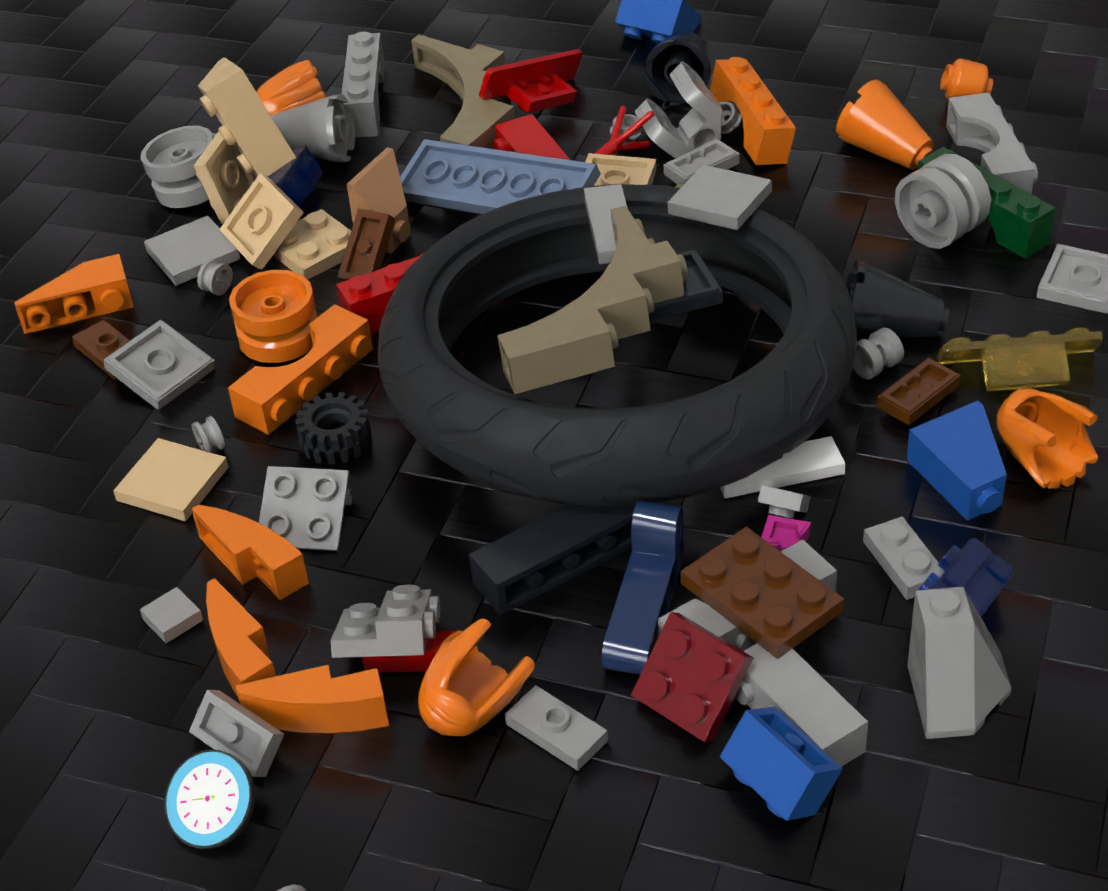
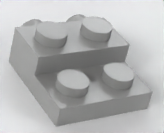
(395, 629)

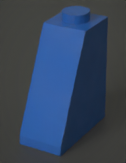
(960, 460)

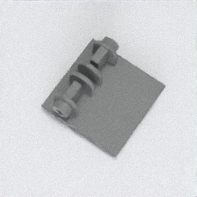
(306, 505)

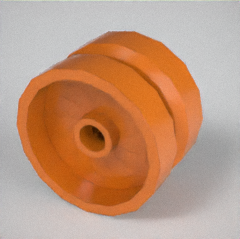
(273, 315)

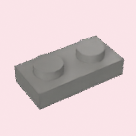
(901, 555)
(236, 730)

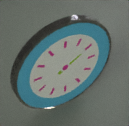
(209, 799)

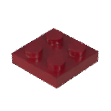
(692, 676)

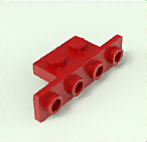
(534, 82)

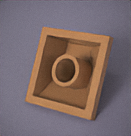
(381, 191)

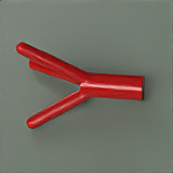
(616, 143)

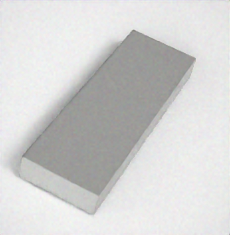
(598, 205)

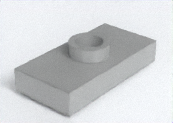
(711, 154)
(556, 727)

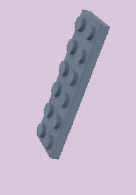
(486, 178)

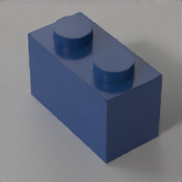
(780, 763)

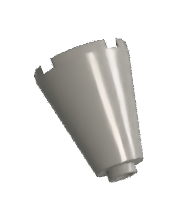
(320, 126)

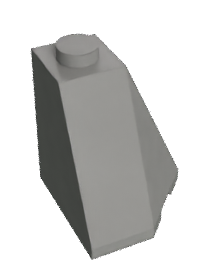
(953, 664)

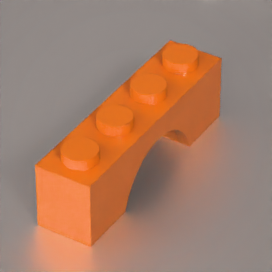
(765, 124)
(273, 394)

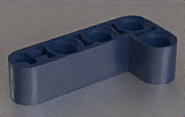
(646, 586)

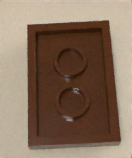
(762, 592)

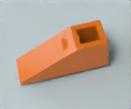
(78, 294)

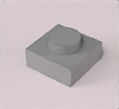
(783, 502)

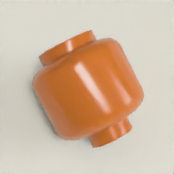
(965, 78)

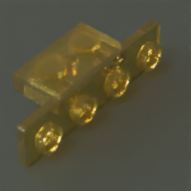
(1025, 361)

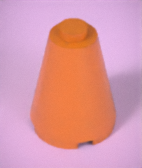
(883, 127)

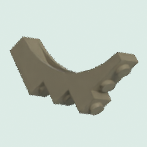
(464, 73)
(587, 330)

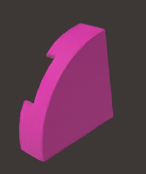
(785, 532)

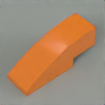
(251, 550)
(237, 638)
(316, 702)

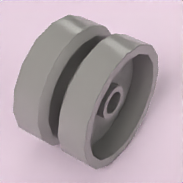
(171, 162)
(942, 200)

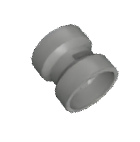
(879, 351)

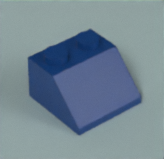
(656, 18)

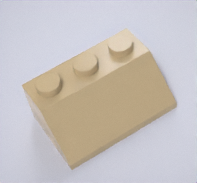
(244, 119)

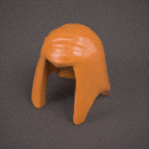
(291, 88)
(1047, 436)
(463, 688)

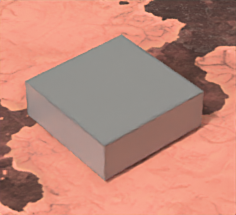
(171, 615)

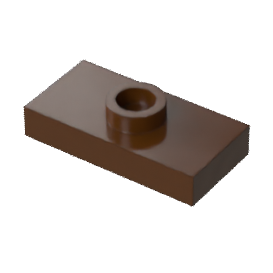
(99, 342)
(918, 391)

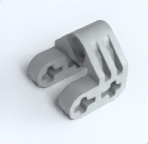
(703, 117)

